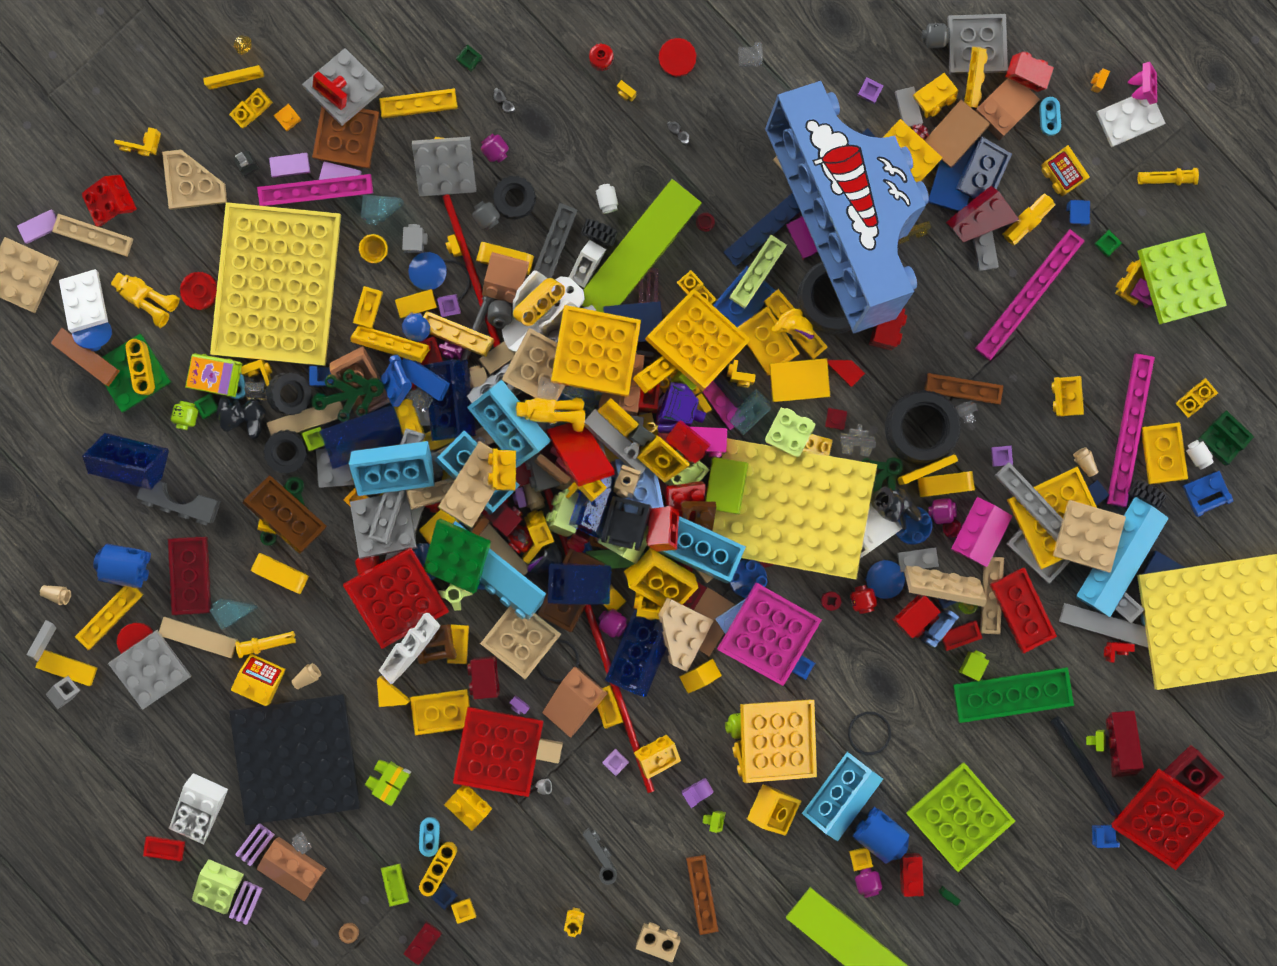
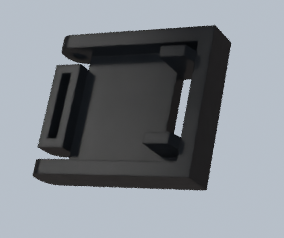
(626, 527)

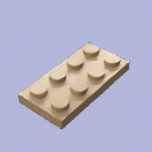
(470, 489)
(945, 585)

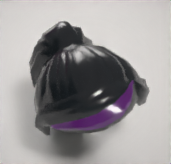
(540, 563)

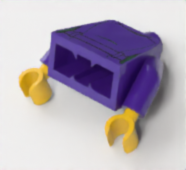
(677, 405)

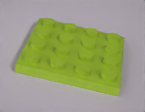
(1181, 278)
(960, 817)

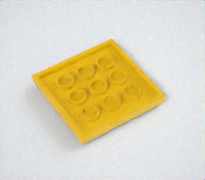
(697, 339)
(595, 351)
(1056, 492)
(778, 740)

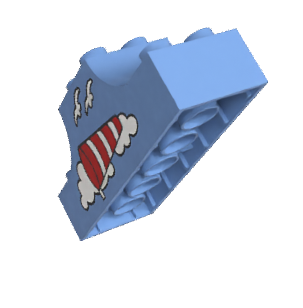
(853, 200)

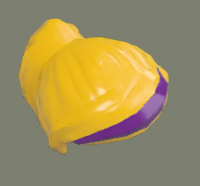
(794, 324)

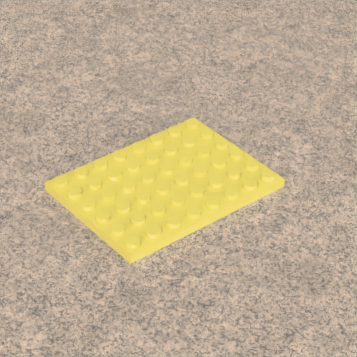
(275, 284)
(800, 509)
(1211, 621)

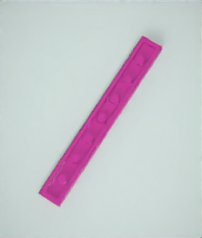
(1029, 294)
(1130, 430)

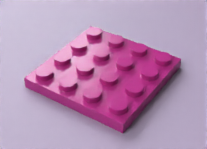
(769, 634)

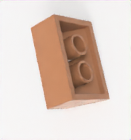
(630, 403)
(290, 868)

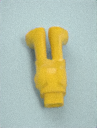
(136, 291)
(543, 411)

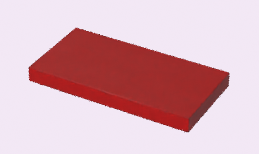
(580, 454)
(1023, 610)

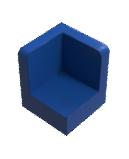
(1079, 212)
(318, 375)
(1104, 836)

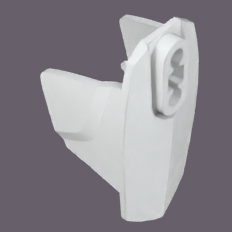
(551, 320)

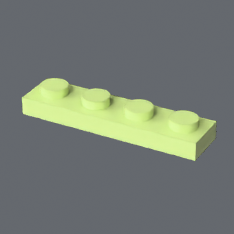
(757, 271)

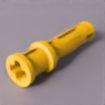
(1177, 177)
(256, 645)

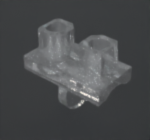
(857, 437)

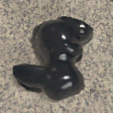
(234, 414)
(894, 505)

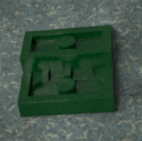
(1226, 438)

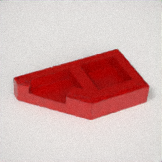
(846, 370)

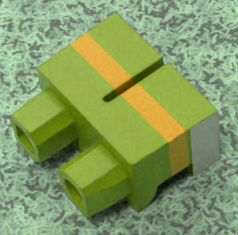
(390, 783)

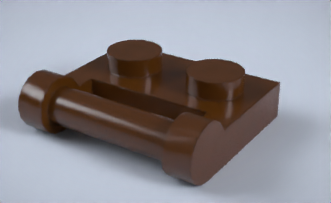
(703, 515)
(442, 637)

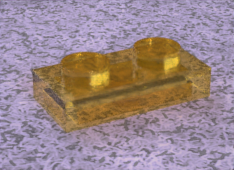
(918, 230)

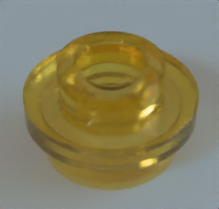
(242, 44)

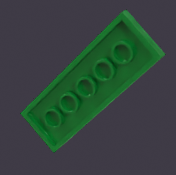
(1013, 695)

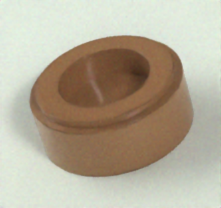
(348, 933)

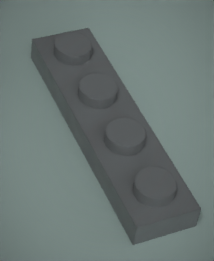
(556, 240)

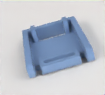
(939, 628)

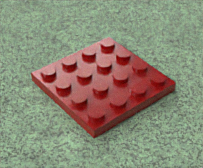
(395, 596)
(498, 751)
(1167, 819)

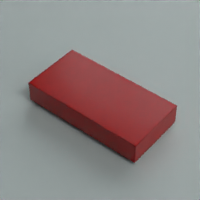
(961, 635)
(164, 848)

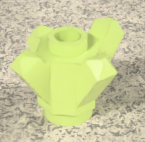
(454, 595)

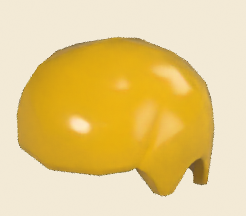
(373, 248)

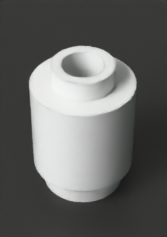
(607, 198)
(1200, 454)

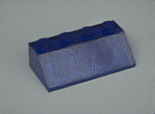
(451, 415)
(361, 433)
(126, 460)
(638, 655)

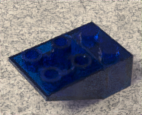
(579, 583)

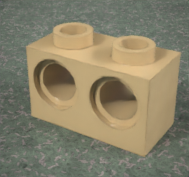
(655, 947)

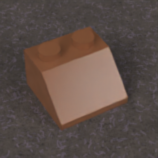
(504, 277)

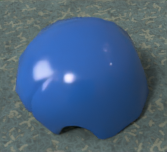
(416, 327)

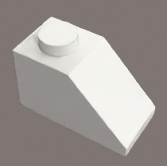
(587, 263)

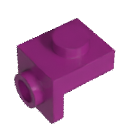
(1141, 293)
(451, 350)

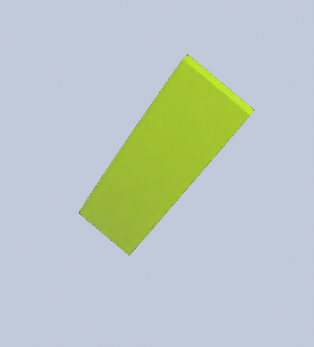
(641, 247)
(839, 933)

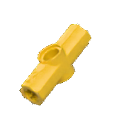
(1029, 219)
(574, 922)

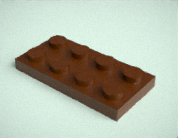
(284, 514)
(567, 615)

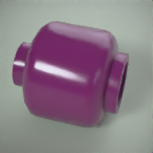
(494, 148)
(943, 511)
(612, 623)
(868, 883)

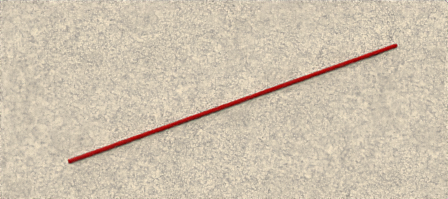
(549, 496)

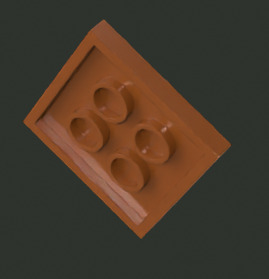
(348, 143)

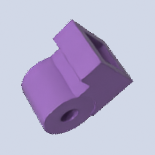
(697, 792)

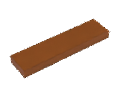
(85, 357)
(964, 388)
(702, 894)

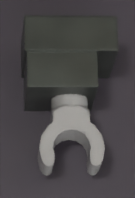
(246, 163)
(639, 437)

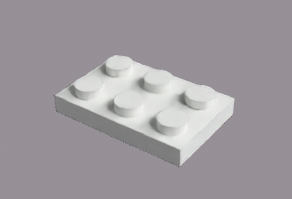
(1129, 119)
(83, 301)

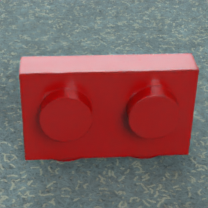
(107, 199)
(687, 442)

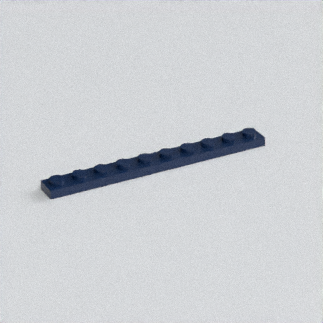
(765, 227)

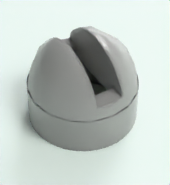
(544, 786)

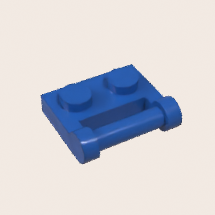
(395, 381)
(1205, 487)

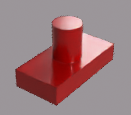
(331, 90)

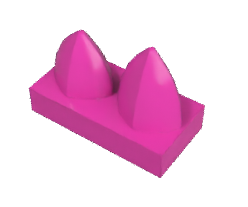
(1148, 79)

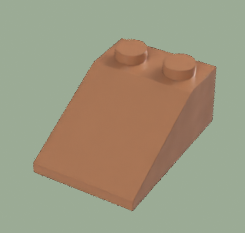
(1006, 107)
(362, 365)
(574, 701)

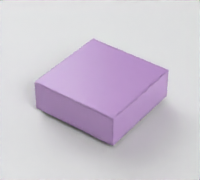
(615, 762)

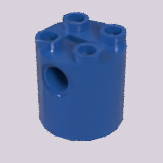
(122, 565)
(882, 836)

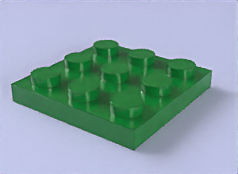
(121, 387)
(456, 555)

